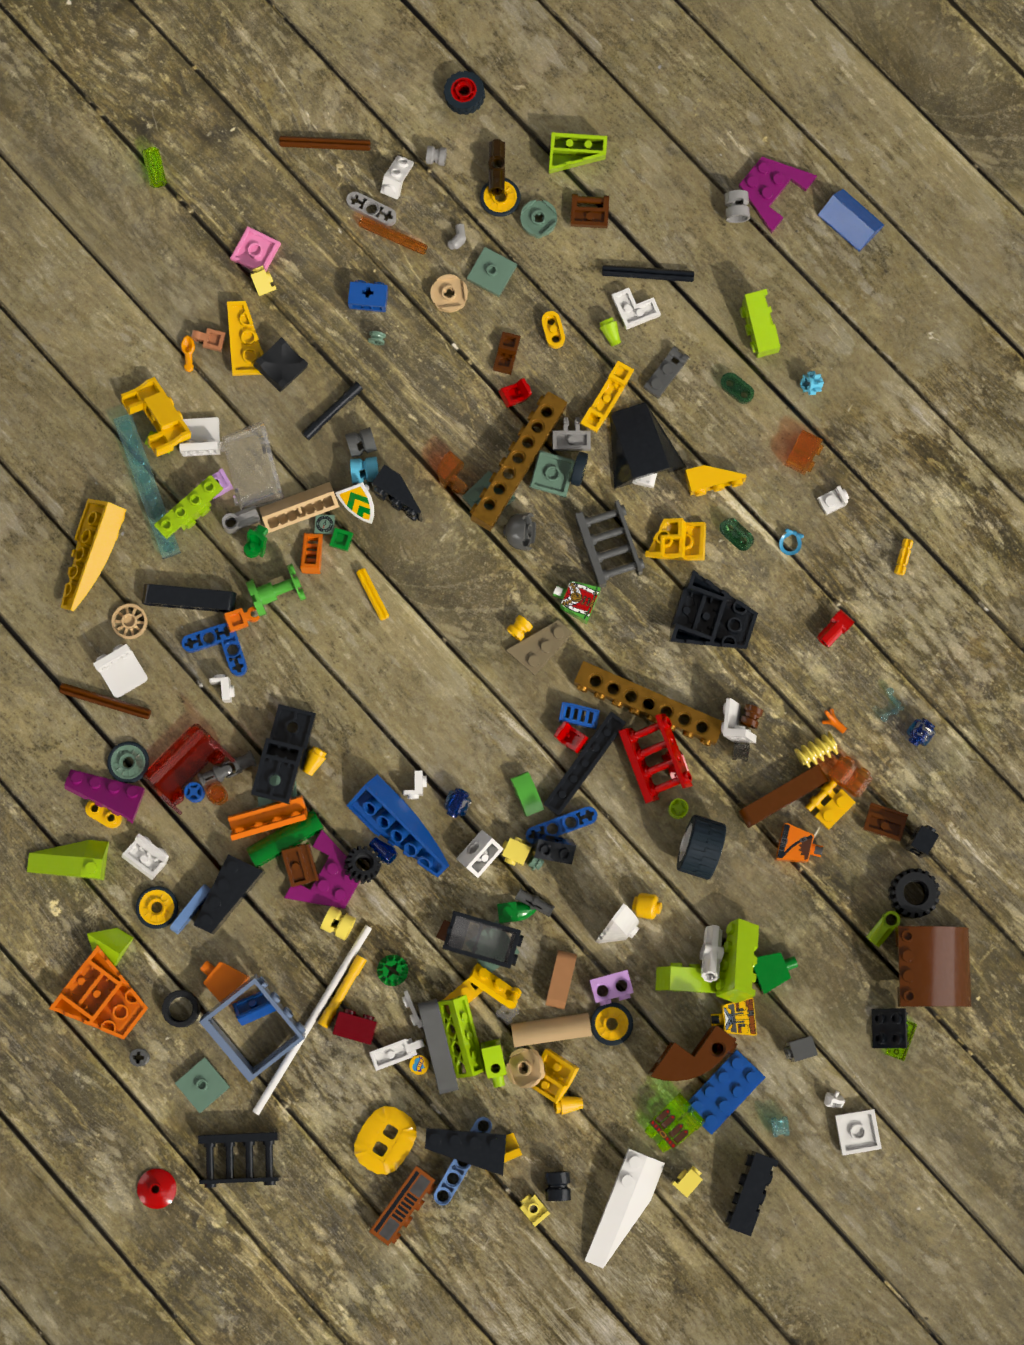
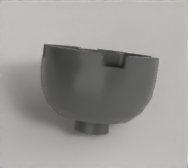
(520, 531)

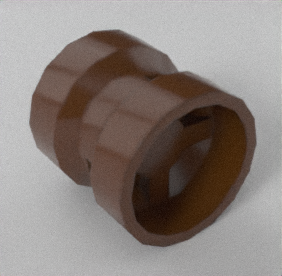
(751, 716)

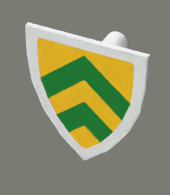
(358, 501)

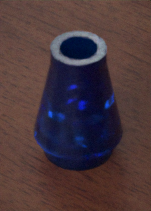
(385, 852)

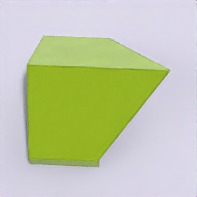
(112, 942)

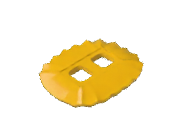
(373, 1132)

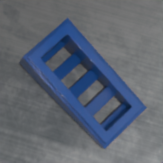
(573, 707)

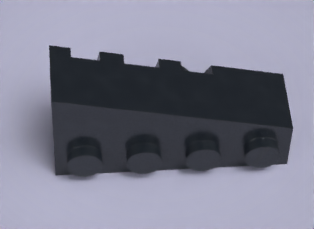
(227, 892)
(471, 1147)
(751, 1192)

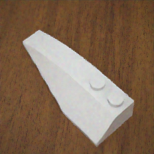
(620, 927)
(625, 1204)

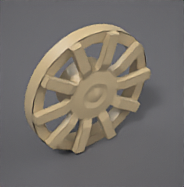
(129, 621)

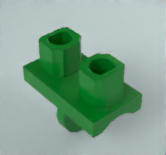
(256, 542)

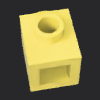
(515, 851)

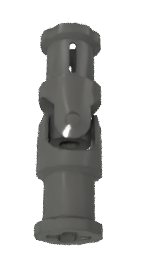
(226, 770)

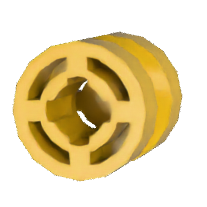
(520, 627)

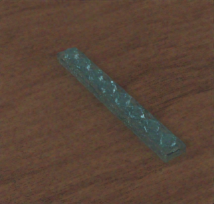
(145, 482)

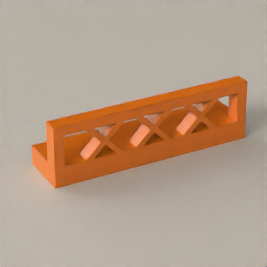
(267, 817)

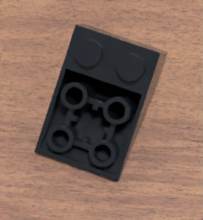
(391, 486)

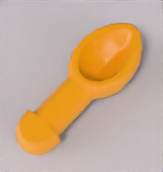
(188, 348)

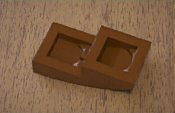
(506, 353)

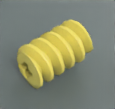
(816, 750)

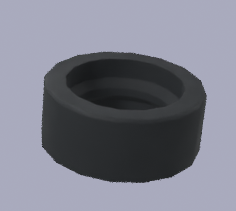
(166, 1008)

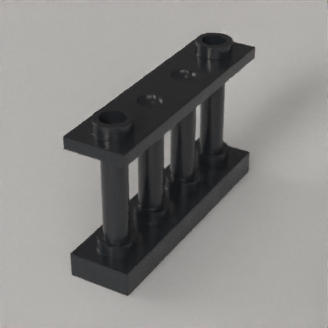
(248, 1141)

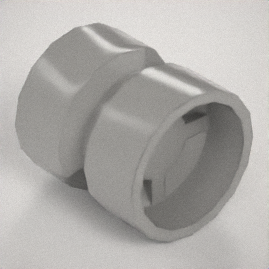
(737, 206)

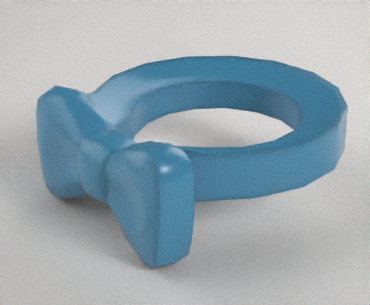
(798, 536)

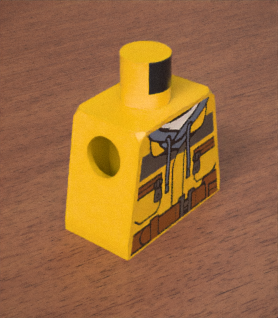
(736, 1018)

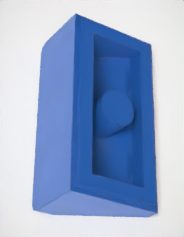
(252, 1008)

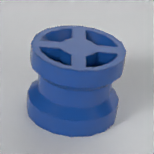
(196, 790)

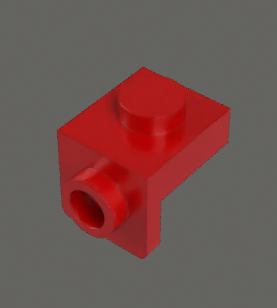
(515, 393)
(570, 737)

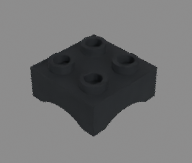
(280, 365)

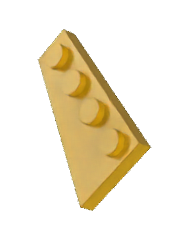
(243, 339)

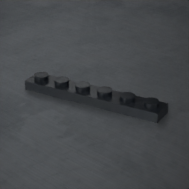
(584, 763)

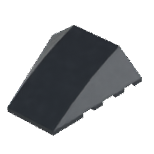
(640, 446)
(711, 616)

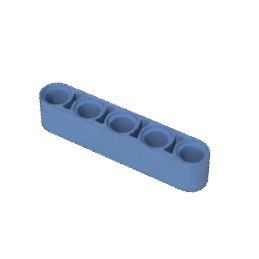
(456, 1168)

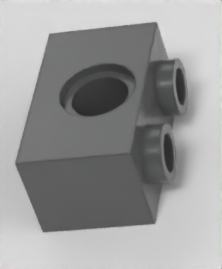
(800, 1049)

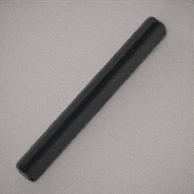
(648, 273)

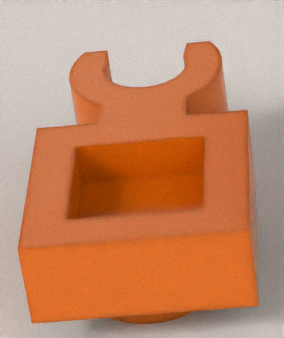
(238, 619)

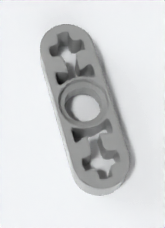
(373, 216)

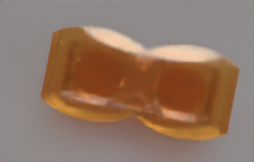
(803, 452)
(849, 776)

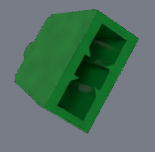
(773, 971)

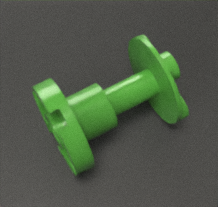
(268, 593)

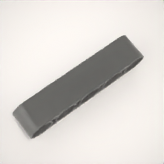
(438, 1046)

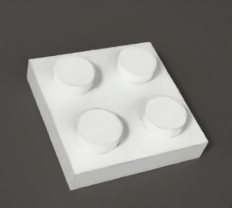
(858, 1132)

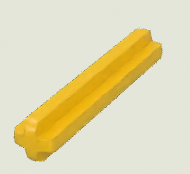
(372, 594)

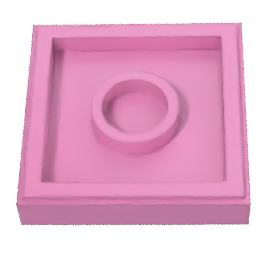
(255, 249)

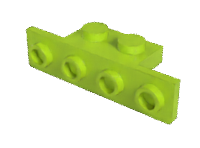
(189, 508)

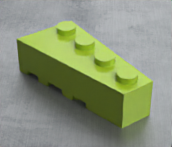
(738, 962)

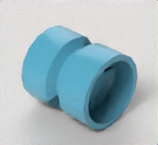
(370, 466)

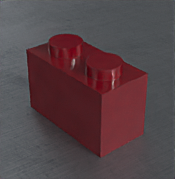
(355, 1027)

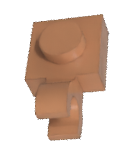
(211, 339)

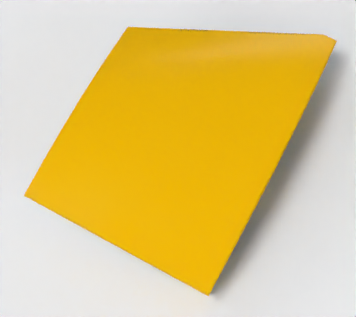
(679, 541)

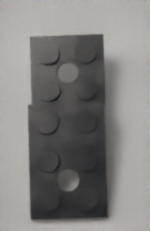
(283, 754)

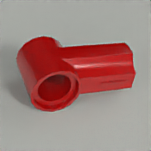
(838, 625)

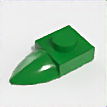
(513, 912)

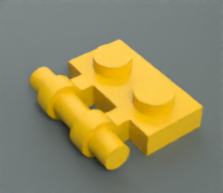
(834, 809)

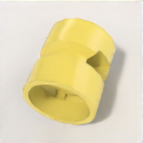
(344, 926)

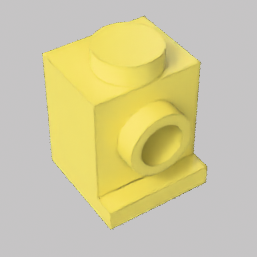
(262, 280)
(688, 1180)
(538, 1216)

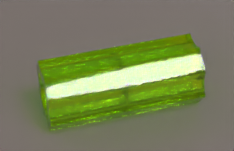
(154, 167)

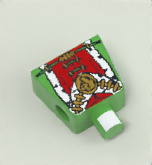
(578, 599)

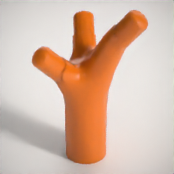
(834, 721)

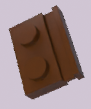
(885, 822)
(300, 864)

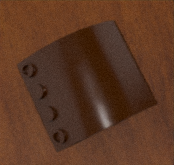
(933, 966)
(680, 1065)

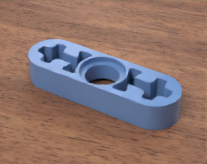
(190, 909)

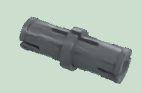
(534, 902)

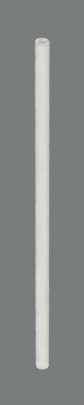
(312, 1019)

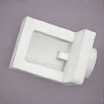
(227, 690)
(420, 782)

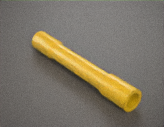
(330, 1011)

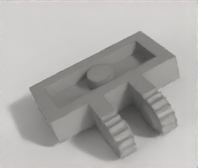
(572, 440)

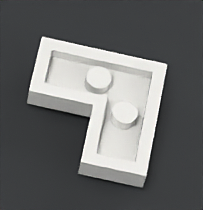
(632, 313)

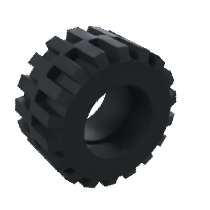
(930, 890)

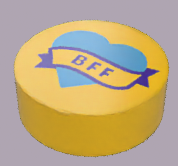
(419, 1064)

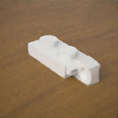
(395, 1053)

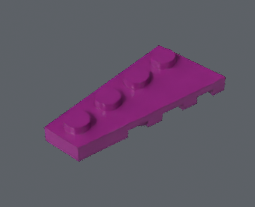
(114, 795)

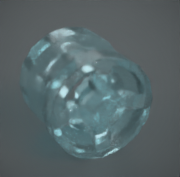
(780, 1126)

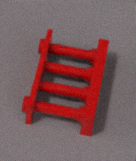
(637, 758)

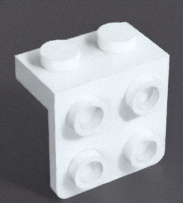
(121, 670)

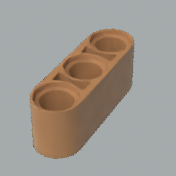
(561, 979)

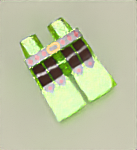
(668, 1126)

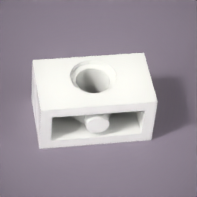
(479, 853)

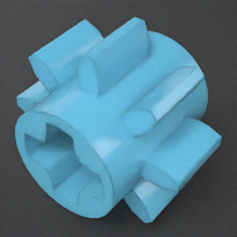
(811, 383)

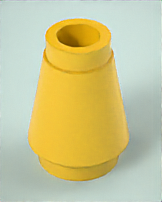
(314, 760)
(568, 1104)

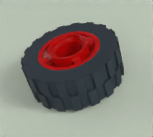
(464, 82)

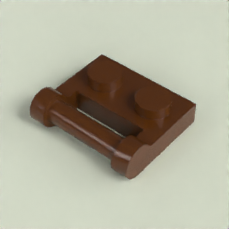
(589, 216)

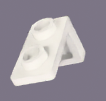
(395, 176)
(408, 1003)

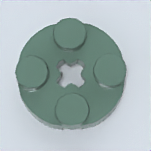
(538, 208)

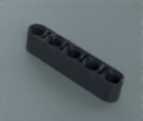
(188, 598)

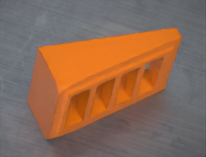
(310, 565)

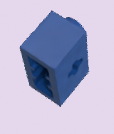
(377, 300)

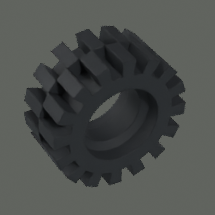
(355, 872)

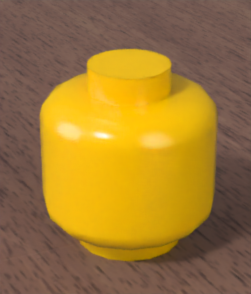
(646, 906)

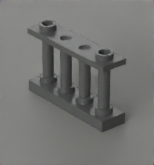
(596, 557)

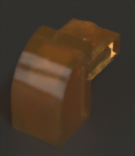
(447, 473)

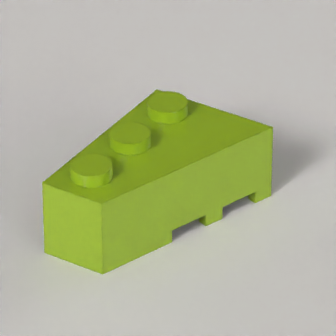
(575, 150)
(759, 324)
(683, 979)

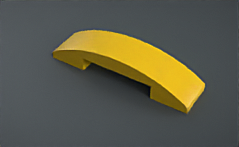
(607, 397)

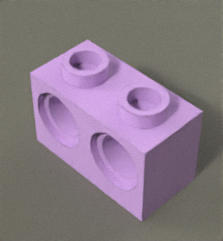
(610, 982)

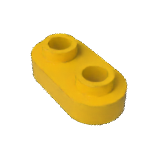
(553, 330)
(102, 815)

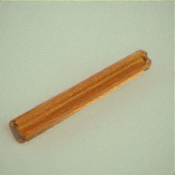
(393, 235)

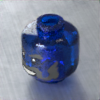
(921, 732)
(457, 802)

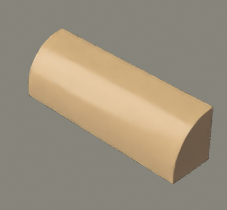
(299, 507)
(551, 1029)

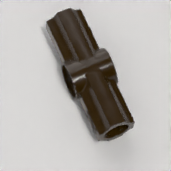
(496, 175)

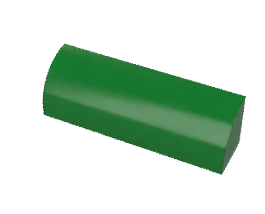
(286, 836)

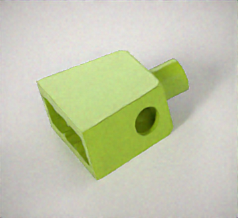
(493, 1054)

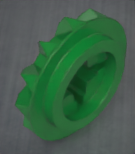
(402, 969)

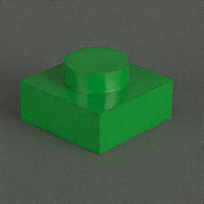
(341, 539)

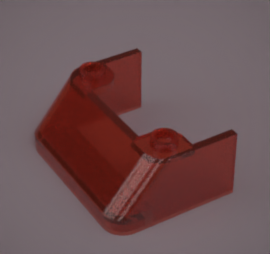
(182, 763)

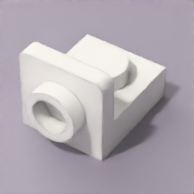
(833, 500)

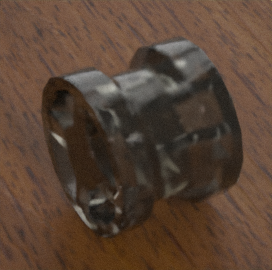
(740, 751)

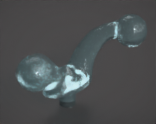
(884, 717)

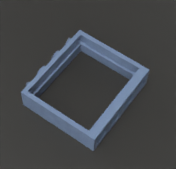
(230, 1049)

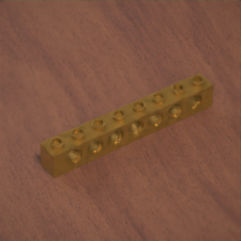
(488, 518)
(588, 671)

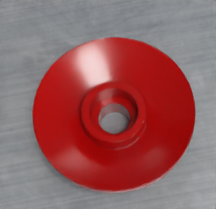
(166, 1185)

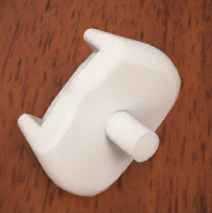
(834, 1100)

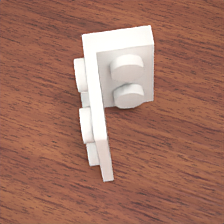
(204, 437)
(730, 727)

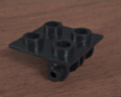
(889, 1028)

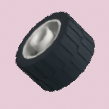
(701, 847)

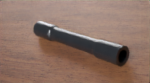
(347, 396)

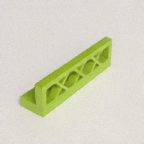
(464, 1036)

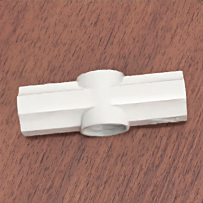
(711, 953)

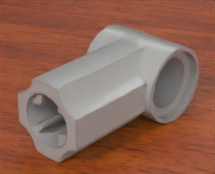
(242, 518)

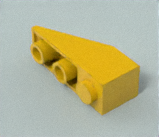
(710, 478)

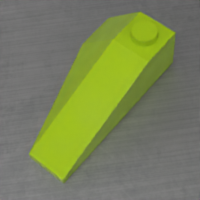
(78, 860)

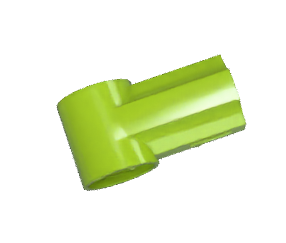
(882, 930)

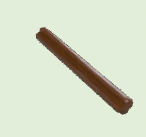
(325, 143)
(105, 701)

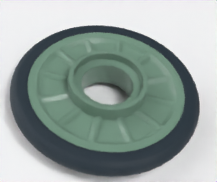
(116, 759)

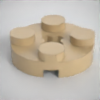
(441, 286)
(535, 1068)

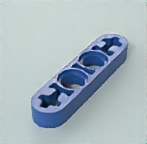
(560, 822)

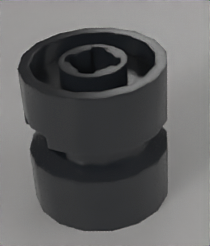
(557, 1186)

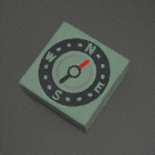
(324, 524)

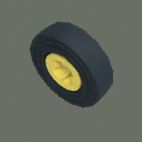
(579, 469)

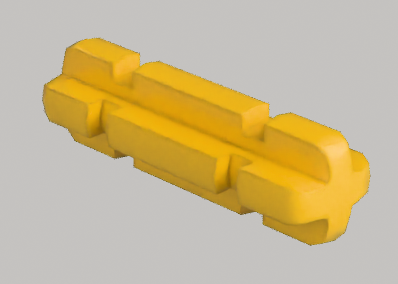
(903, 556)

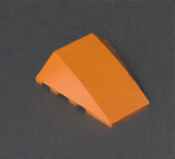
(100, 997)

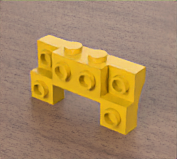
(161, 413)

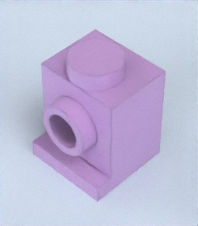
(223, 481)

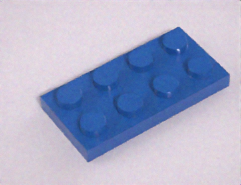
(725, 1090)

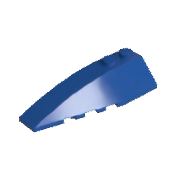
(393, 819)

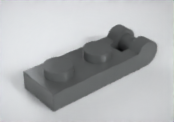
(665, 373)

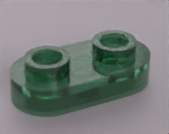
(739, 386)
(736, 534)

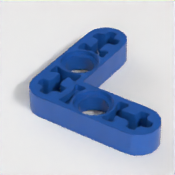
(225, 640)

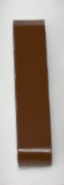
(783, 796)

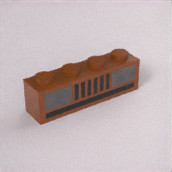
(402, 1205)

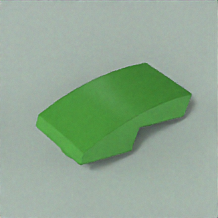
(527, 794)

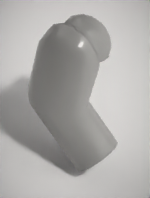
(459, 239)

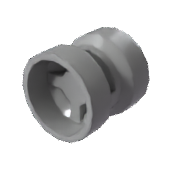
(436, 155)

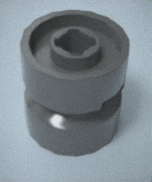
(368, 443)

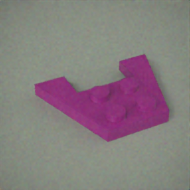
(766, 183)
(333, 885)

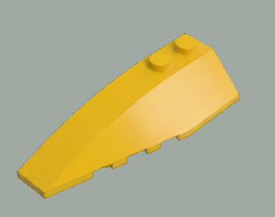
(95, 541)

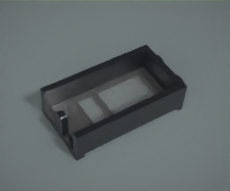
(483, 940)

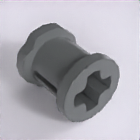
(135, 1062)

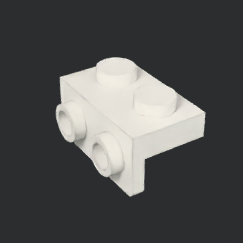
(146, 856)

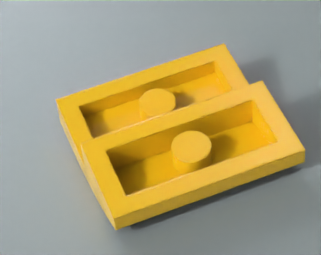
(558, 1076)

